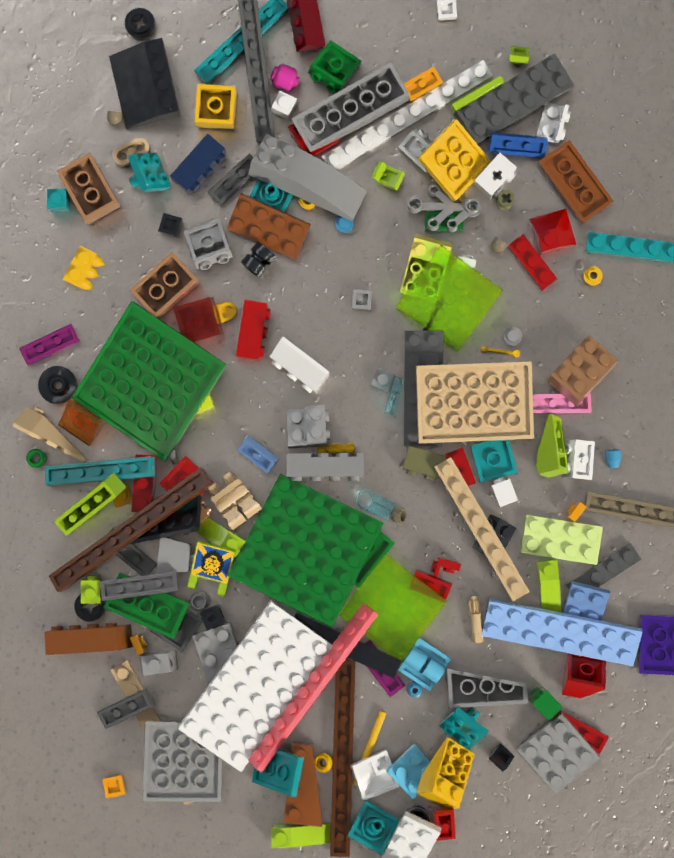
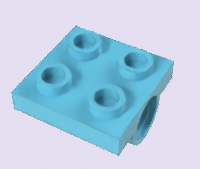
(424, 664)

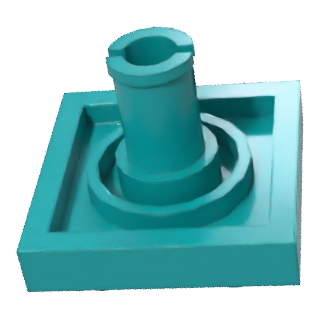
(148, 172)
(271, 195)
(464, 727)
(373, 828)

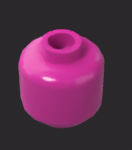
(284, 77)

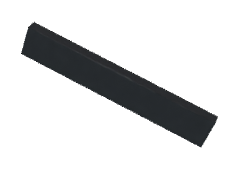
(361, 652)

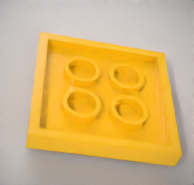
(454, 160)

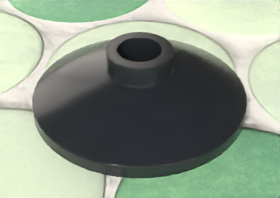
(48, 381)

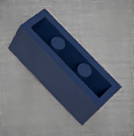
(198, 164)

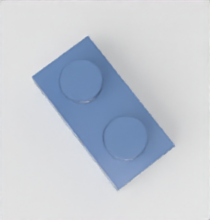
(257, 454)

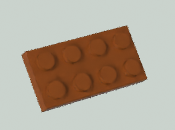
(575, 182)
(268, 226)

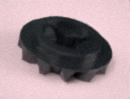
(135, 15)
(85, 614)

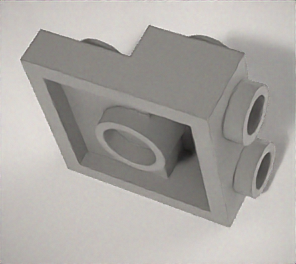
(208, 244)
(308, 427)

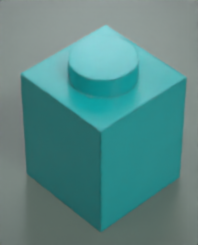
(58, 200)

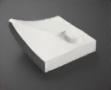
(372, 775)

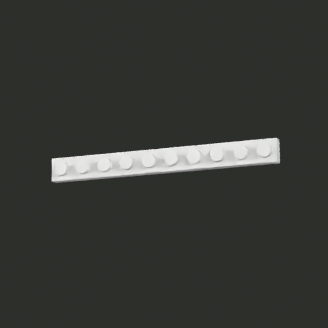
(408, 116)

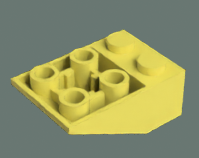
(420, 254)

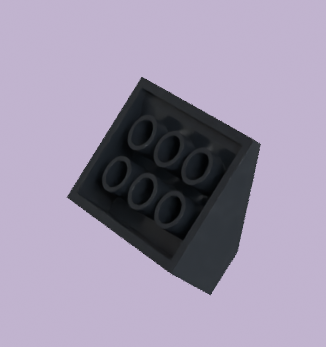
(144, 84)

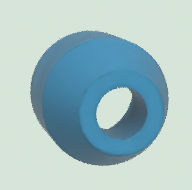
(613, 457)
(410, 686)

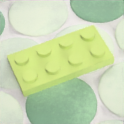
(561, 539)

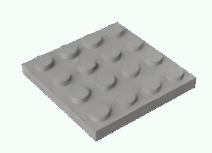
(178, 767)

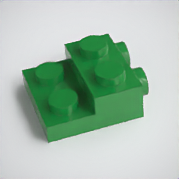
(334, 67)

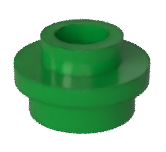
(31, 454)

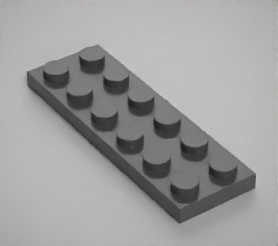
(515, 98)
(420, 350)

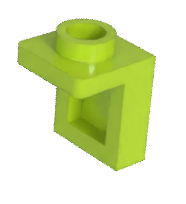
(387, 176)
(91, 590)

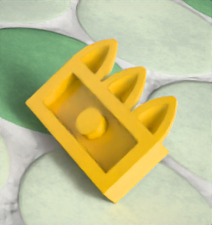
(82, 267)

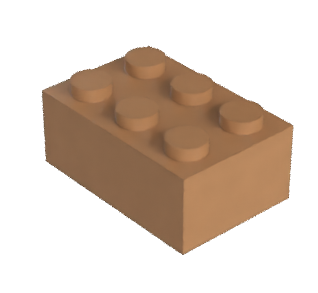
(88, 188)
(164, 286)
(582, 370)

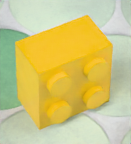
(215, 106)

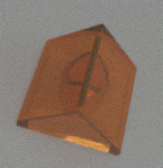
(81, 422)

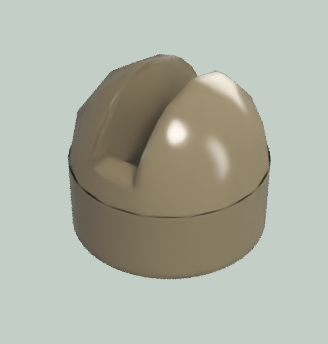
(114, 117)
(498, 245)
(399, 515)

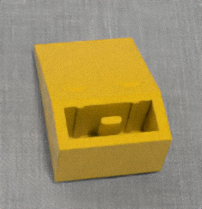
(446, 775)

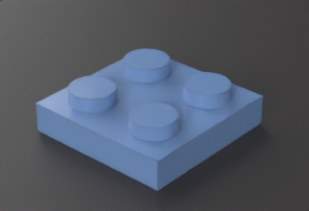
(586, 601)

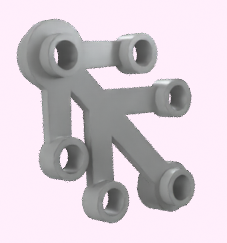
(447, 208)

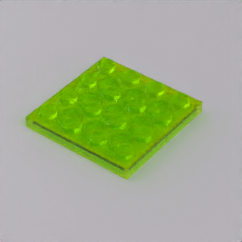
(449, 297)
(402, 605)

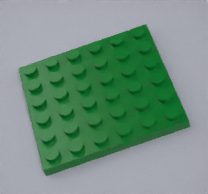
(149, 381)
(306, 550)

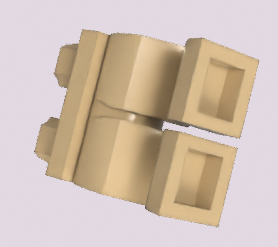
(229, 497)

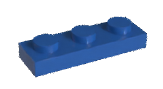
(517, 144)

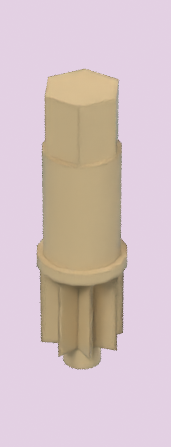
(475, 619)

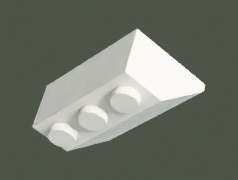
(299, 365)

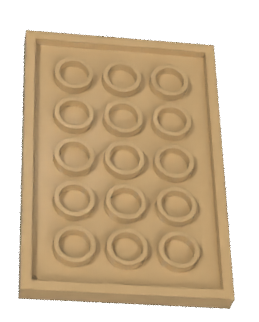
(474, 402)

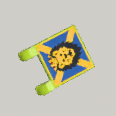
(211, 563)

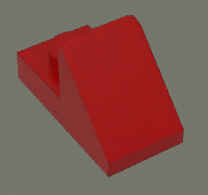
(445, 819)

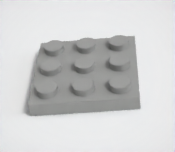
(558, 752)

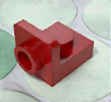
(449, 566)

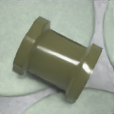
(503, 194)

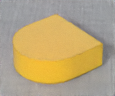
(227, 311)

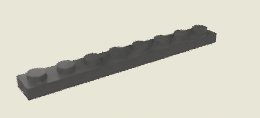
(256, 69)

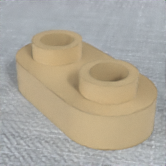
(129, 149)

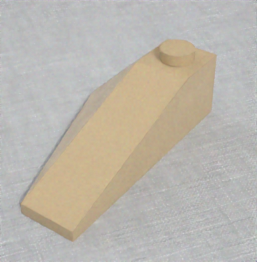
(40, 427)

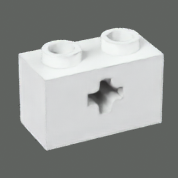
(499, 166)

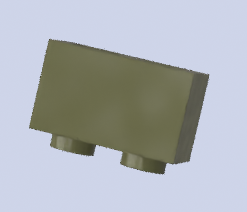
(422, 462)

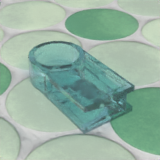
(394, 395)
(379, 505)

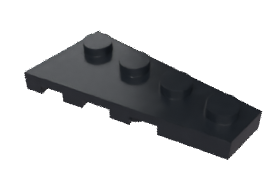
(180, 522)

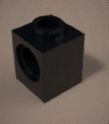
(212, 617)

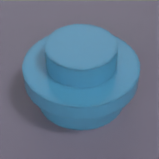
(343, 225)

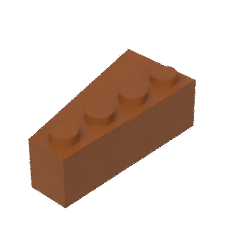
(88, 639)
(306, 806)

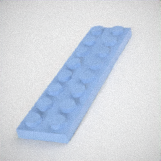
(561, 632)

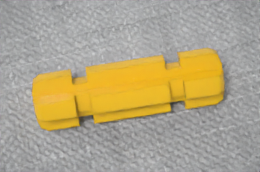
(337, 448)

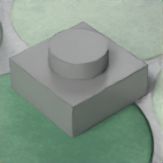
(361, 299)
(382, 380)

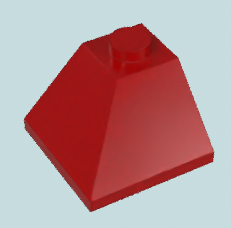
(552, 231)
(583, 676)

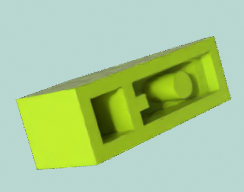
(552, 450)
(220, 535)
(549, 585)
(298, 835)

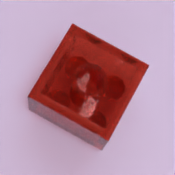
(198, 319)

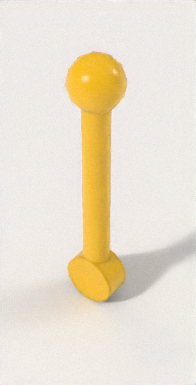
(516, 353)

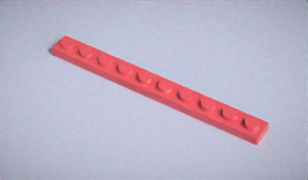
(313, 687)

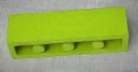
(90, 504)

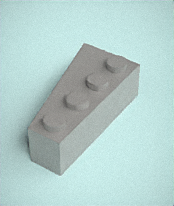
(325, 465)
(478, 691)

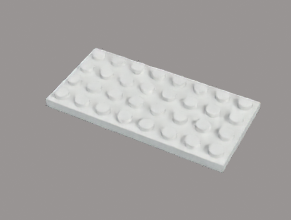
(255, 686)

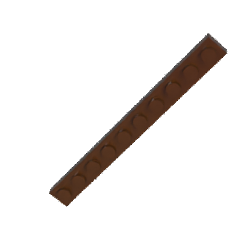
(130, 530)
(342, 759)

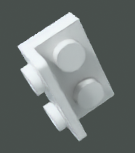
(552, 122)
(415, 144)
(579, 459)

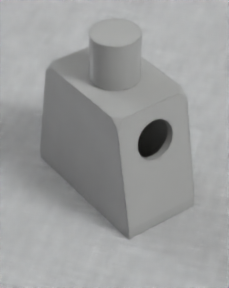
(174, 556)
(158, 662)

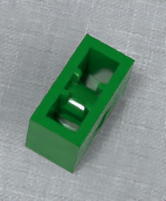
(544, 702)

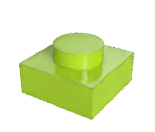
(519, 55)

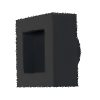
(170, 225)
(501, 757)

